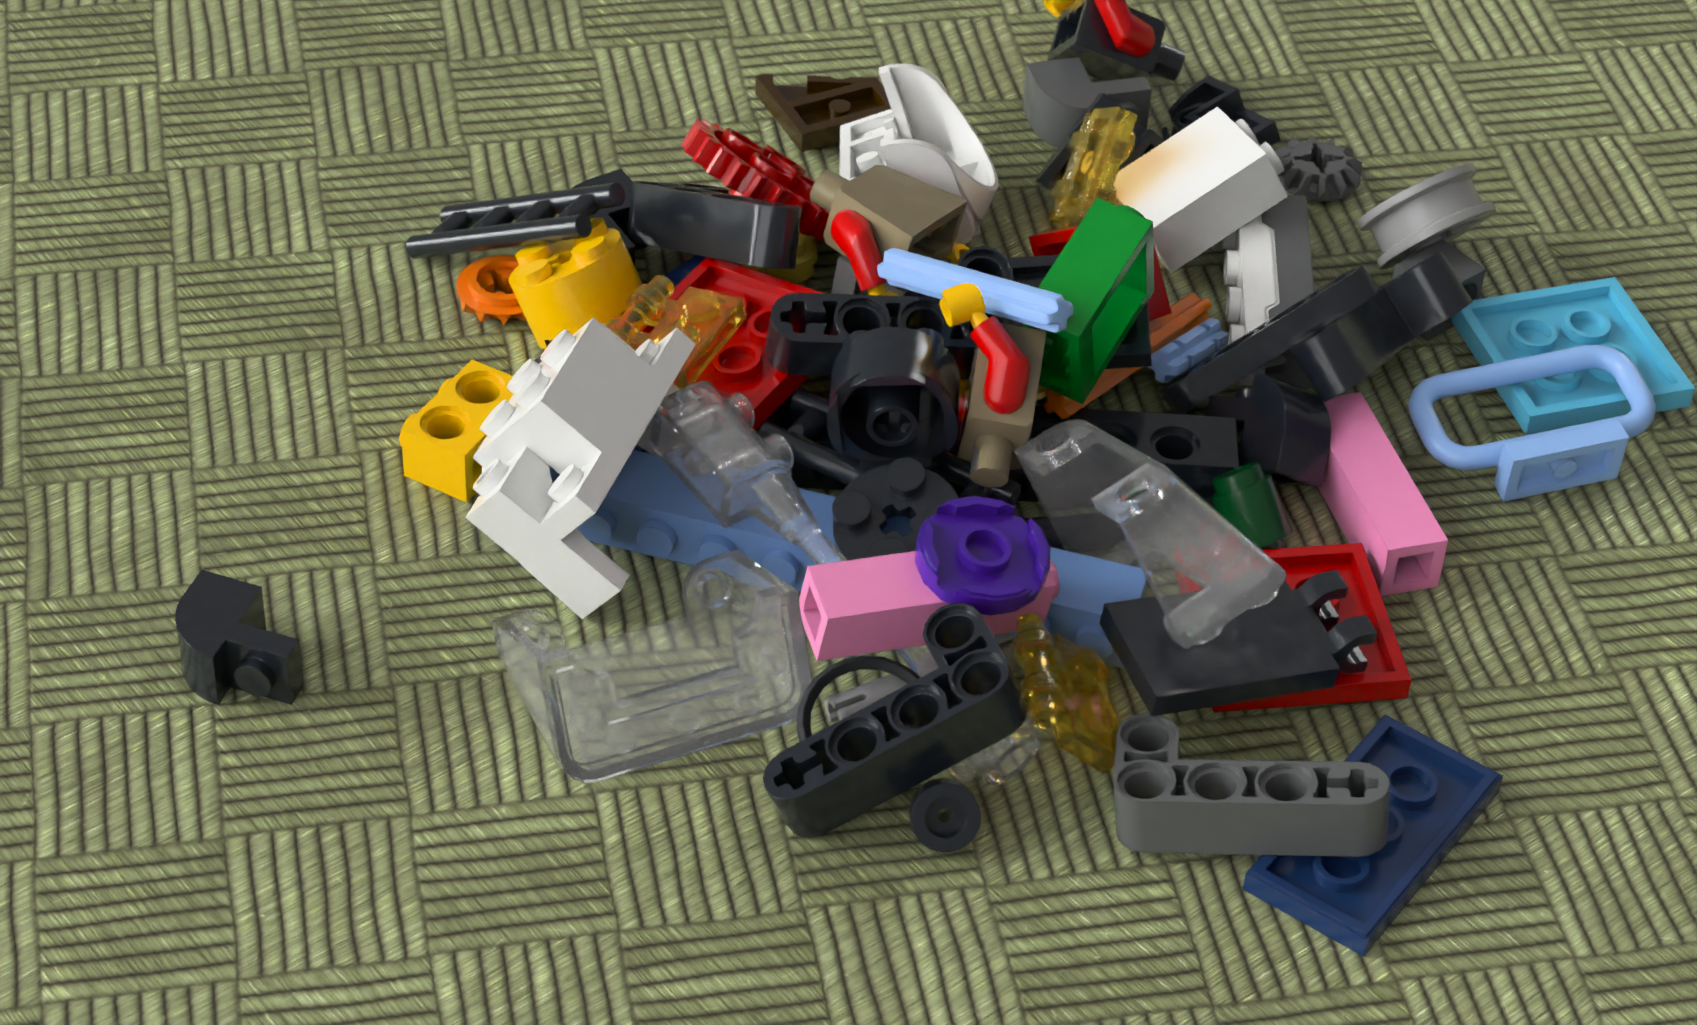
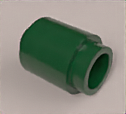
(1252, 505)

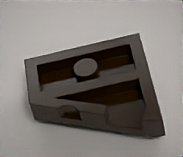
(815, 112)

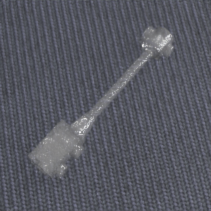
(741, 476)

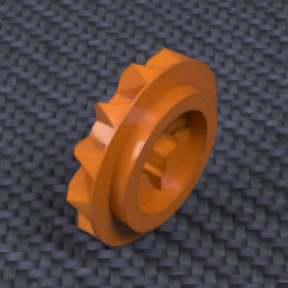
(477, 293)

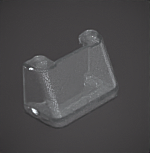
(666, 687)

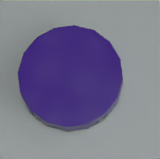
(982, 555)

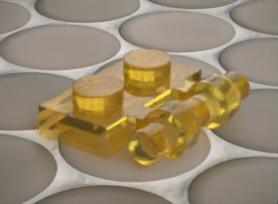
(1095, 161)
(699, 313)
(1068, 692)

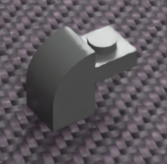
(1062, 91)

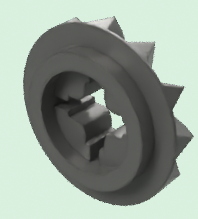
(1302, 177)

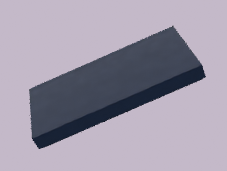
(1431, 807)

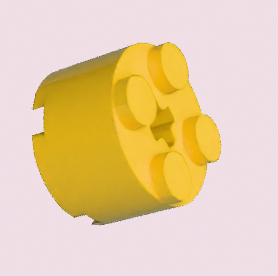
(573, 282)

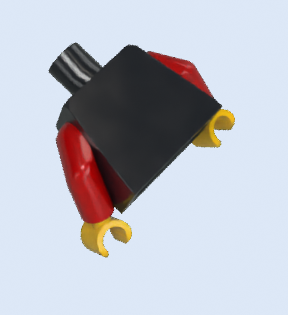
(1112, 40)

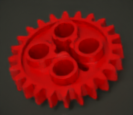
(755, 171)

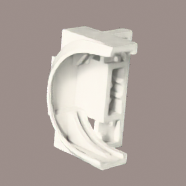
(583, 419)

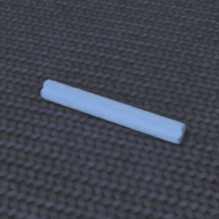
(1001, 296)

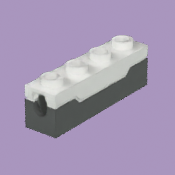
(1269, 274)

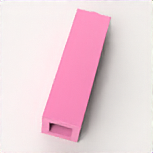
(1379, 501)
(884, 606)

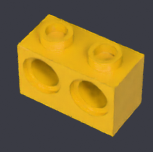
(447, 433)

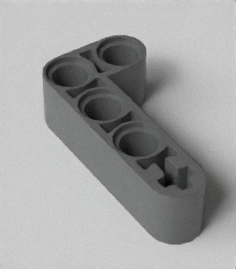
(1241, 804)

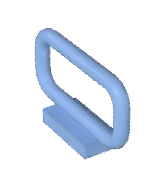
(1548, 458)

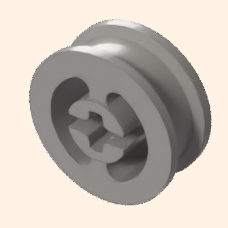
(1426, 214)

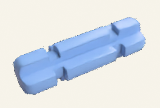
(1188, 350)

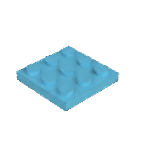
(1562, 319)

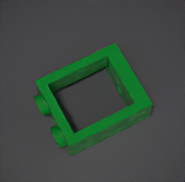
(1108, 280)

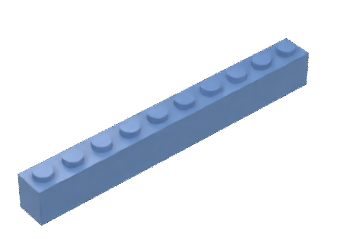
(661, 517)

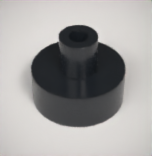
(949, 829)

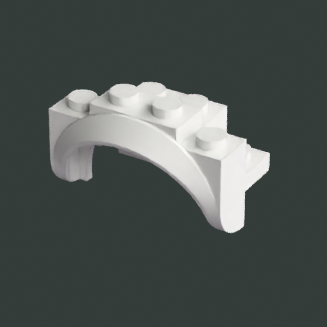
(925, 140)

